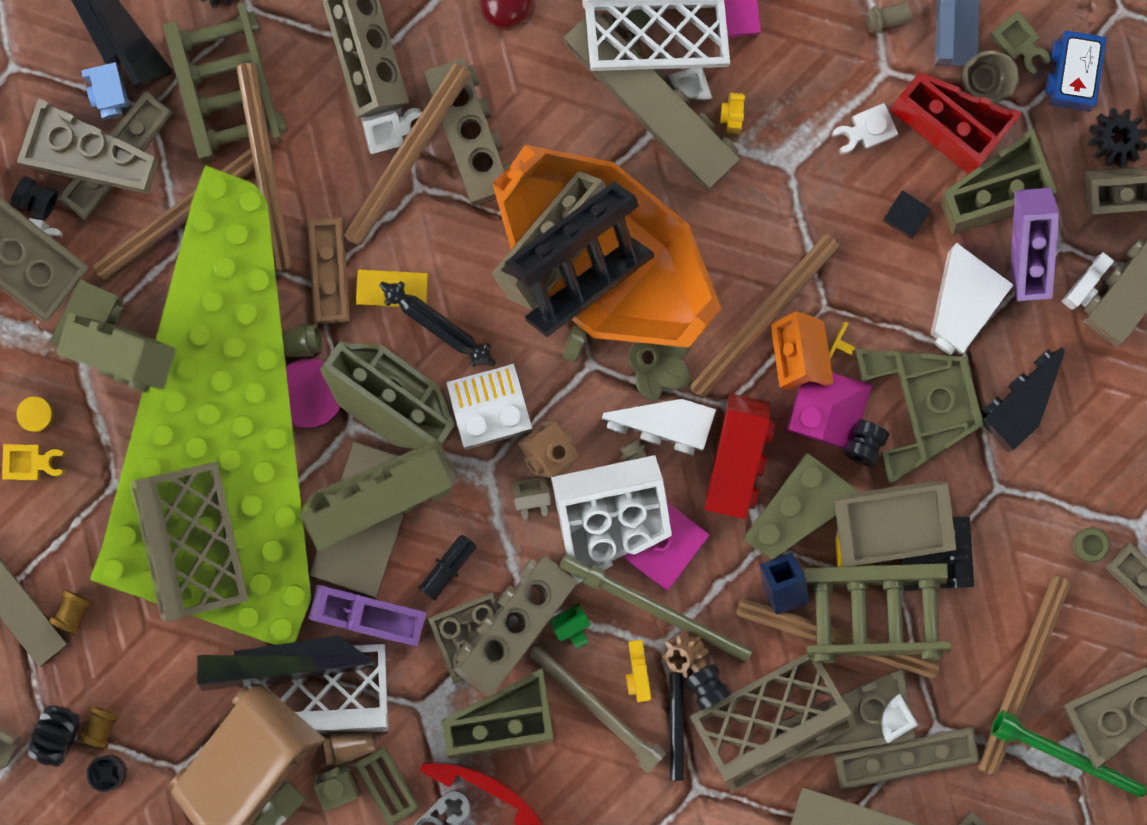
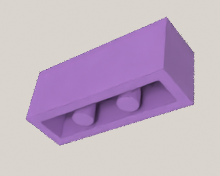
(1034, 244)

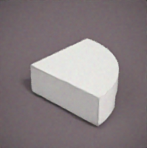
(692, 83)
(896, 719)

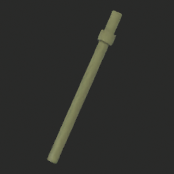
(595, 577)

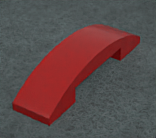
(446, 773)

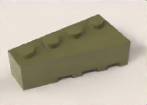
(377, 494)

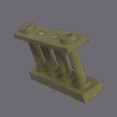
(190, 74)
(892, 579)

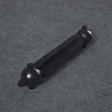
(437, 324)

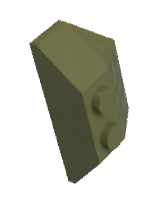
(387, 394)

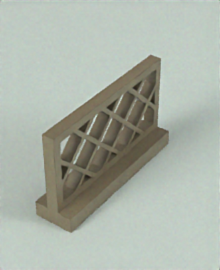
(158, 547)
(782, 748)

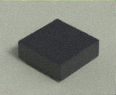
(906, 214)

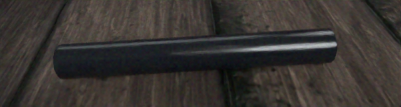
(676, 695)

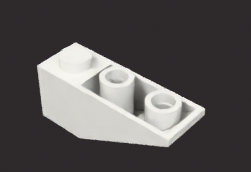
(672, 421)

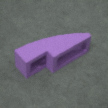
(366, 615)

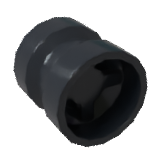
(34, 198)
(866, 443)
(707, 686)
(101, 775)

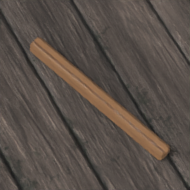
(407, 153)
(263, 160)
(162, 225)
(764, 316)
(808, 629)
(1027, 667)

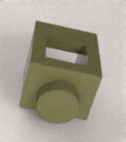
(336, 787)

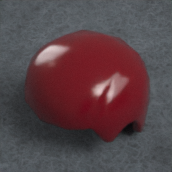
(507, 13)

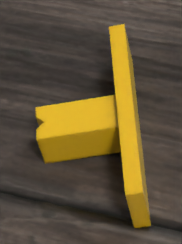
(839, 344)

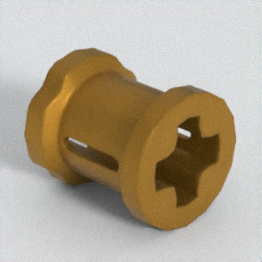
(70, 612)
(98, 727)

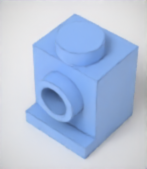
(107, 90)

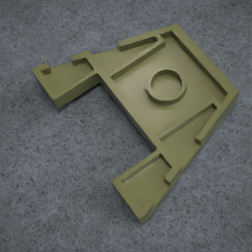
(937, 401)

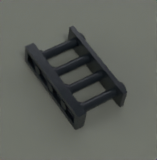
(567, 238)

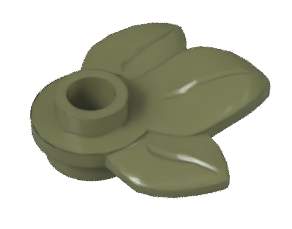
(662, 371)

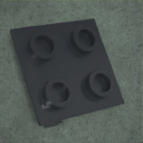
(958, 561)

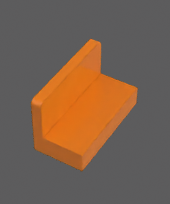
(801, 351)

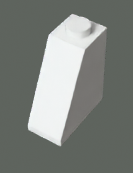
(965, 300)

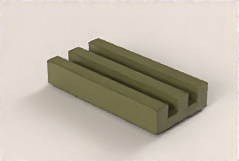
(372, 759)

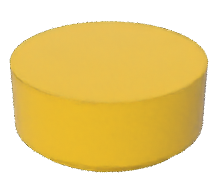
(35, 414)

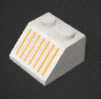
(489, 406)

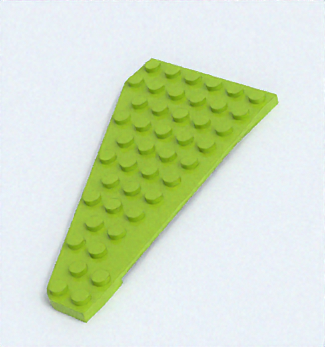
(225, 406)

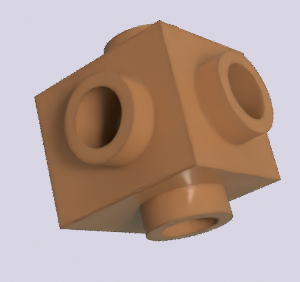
(548, 450)

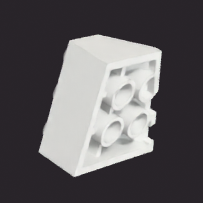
(611, 511)

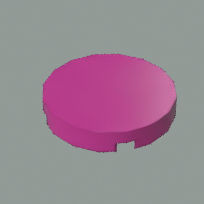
(309, 394)

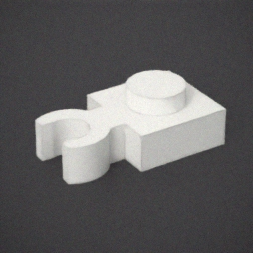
(870, 128)
(385, 129)
(1083, 289)

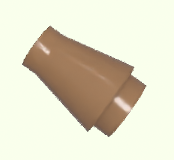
(345, 747)

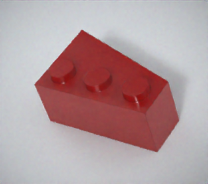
(952, 120)
(739, 456)

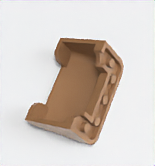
(244, 760)

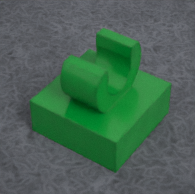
(570, 624)

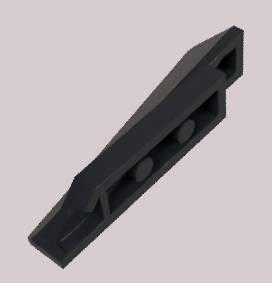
(122, 41)
(280, 663)

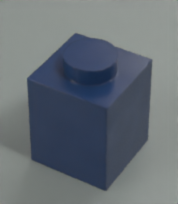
(784, 583)

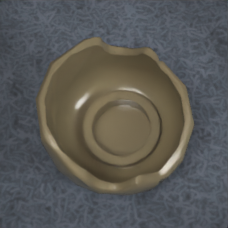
(990, 76)

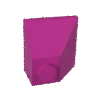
(829, 411)

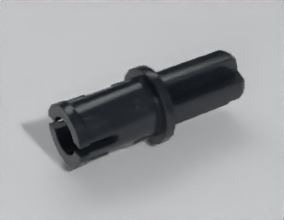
(447, 567)

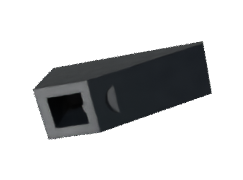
(1023, 408)

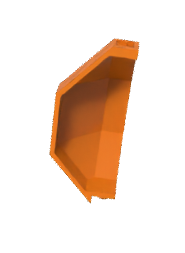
(660, 302)

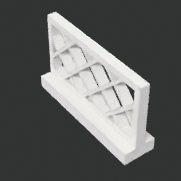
(647, 6)
(343, 719)

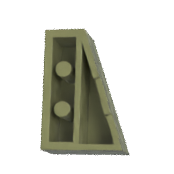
(989, 190)
(117, 352)
(797, 508)
(503, 721)

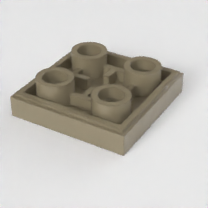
(459, 626)

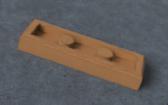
(328, 271)

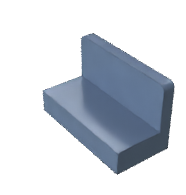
(956, 32)

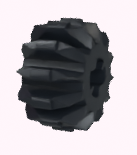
(1112, 125)
(54, 735)

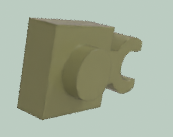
(1016, 39)

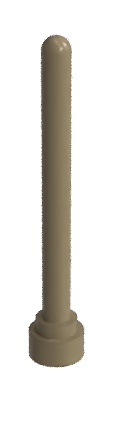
(646, 753)

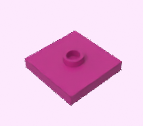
(669, 557)

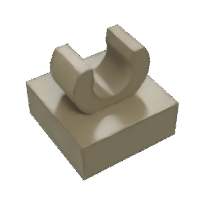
(531, 494)

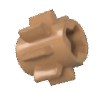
(685, 654)

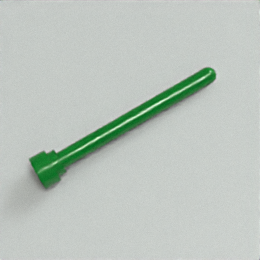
(1008, 727)

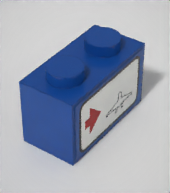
(1076, 70)

